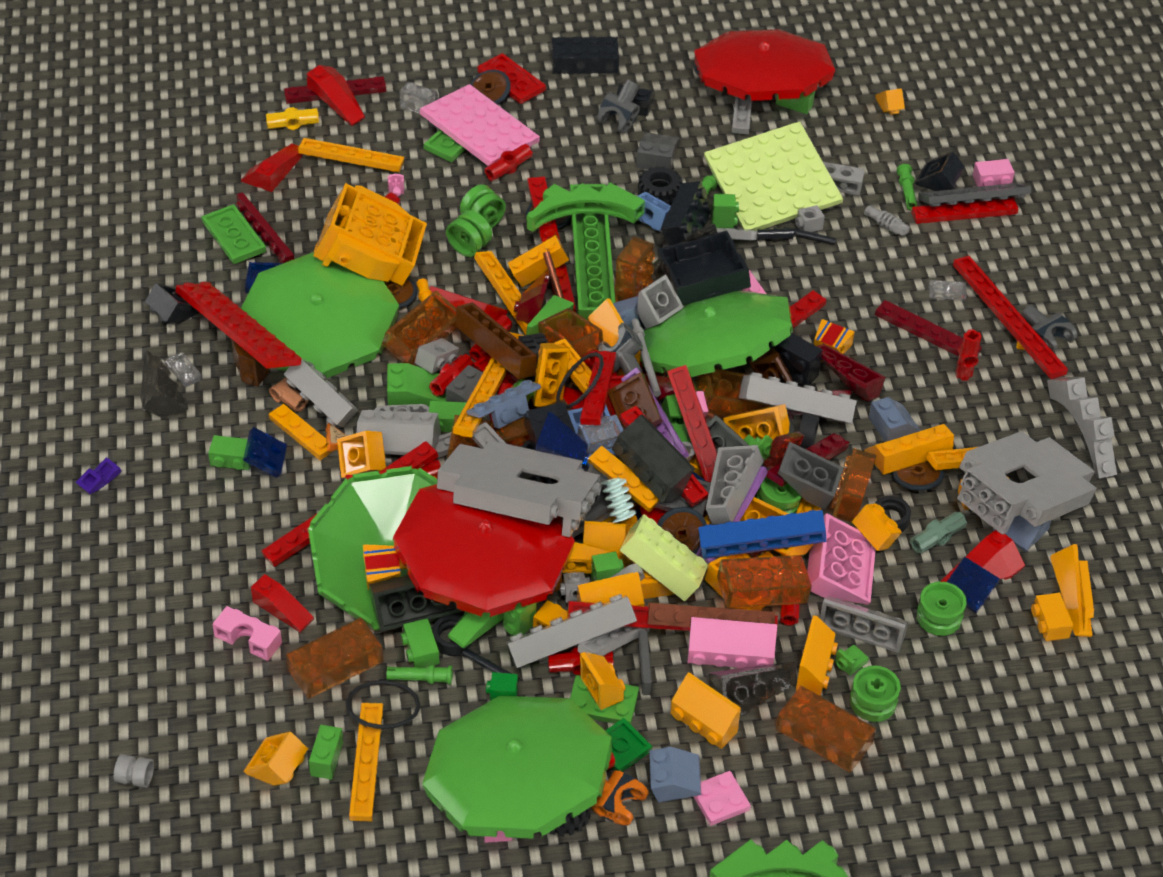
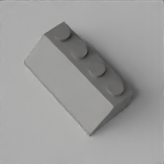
(401, 429)
(864, 624)

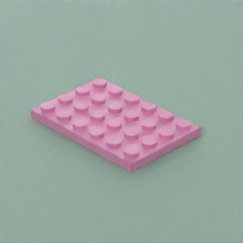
(478, 124)

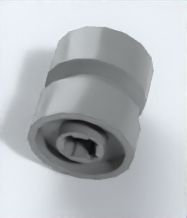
(130, 769)

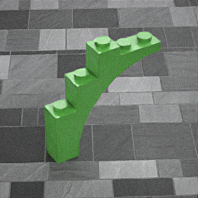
(584, 199)
(783, 861)

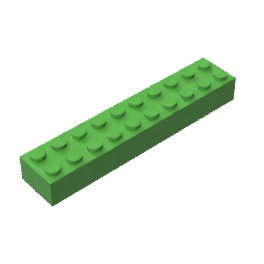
(592, 259)

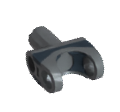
(620, 105)
(1049, 328)
(625, 348)

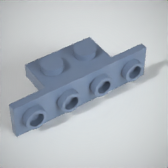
(506, 406)

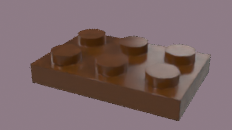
(635, 393)

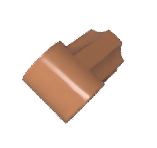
(290, 396)

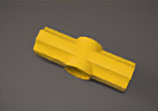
(292, 118)

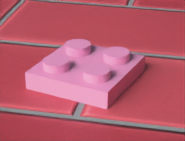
(721, 798)

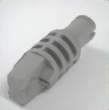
(887, 220)

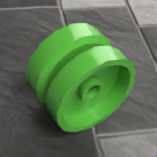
(485, 202)
(469, 233)
(781, 497)
(941, 608)
(875, 693)

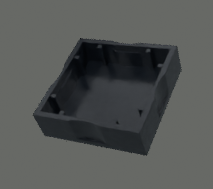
(704, 267)

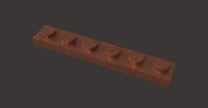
(681, 614)

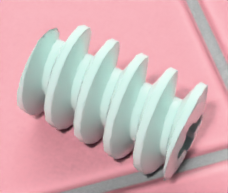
(619, 499)

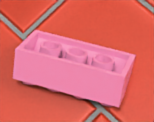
(731, 643)

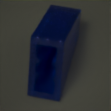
(561, 440)

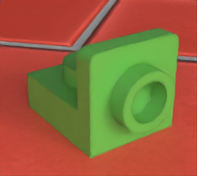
(764, 445)
(851, 659)

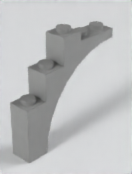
(1094, 427)

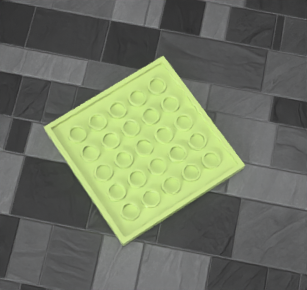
(773, 176)

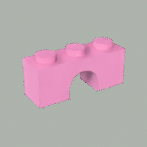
(234, 624)

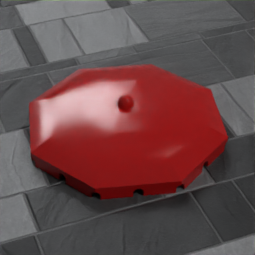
(764, 64)
(479, 555)

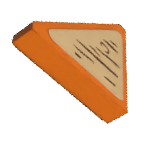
(332, 436)

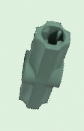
(938, 532)

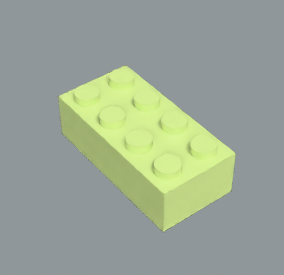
(664, 557)

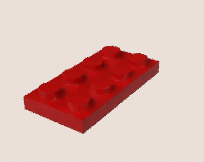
(523, 84)

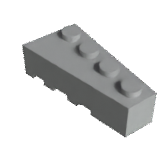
(321, 393)
(731, 481)

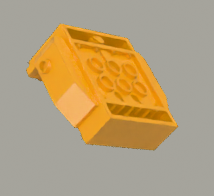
(370, 236)

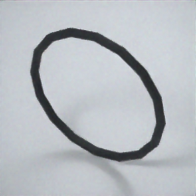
(589, 388)
(386, 726)

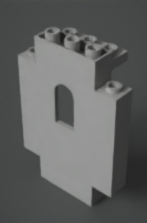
(491, 483)
(1058, 487)

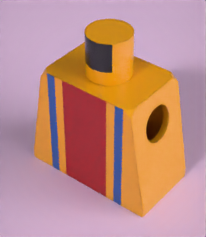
(834, 336)
(381, 563)

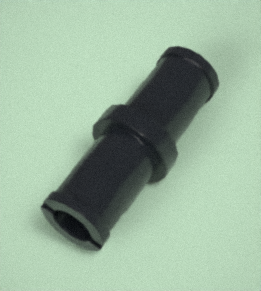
(775, 234)

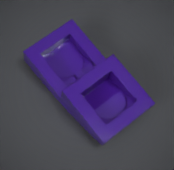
(99, 477)

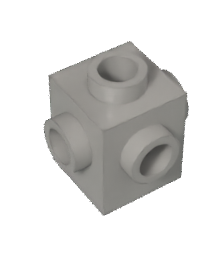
(569, 585)

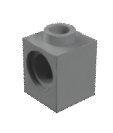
(810, 219)

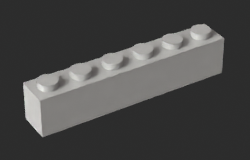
(796, 398)
(571, 631)

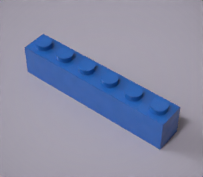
(762, 534)

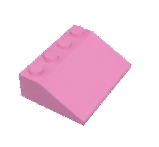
(842, 564)

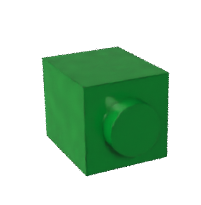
(502, 685)

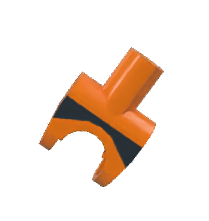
(617, 789)

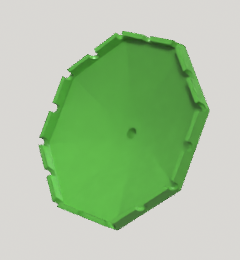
(323, 312)
(719, 332)
(360, 514)
(518, 766)

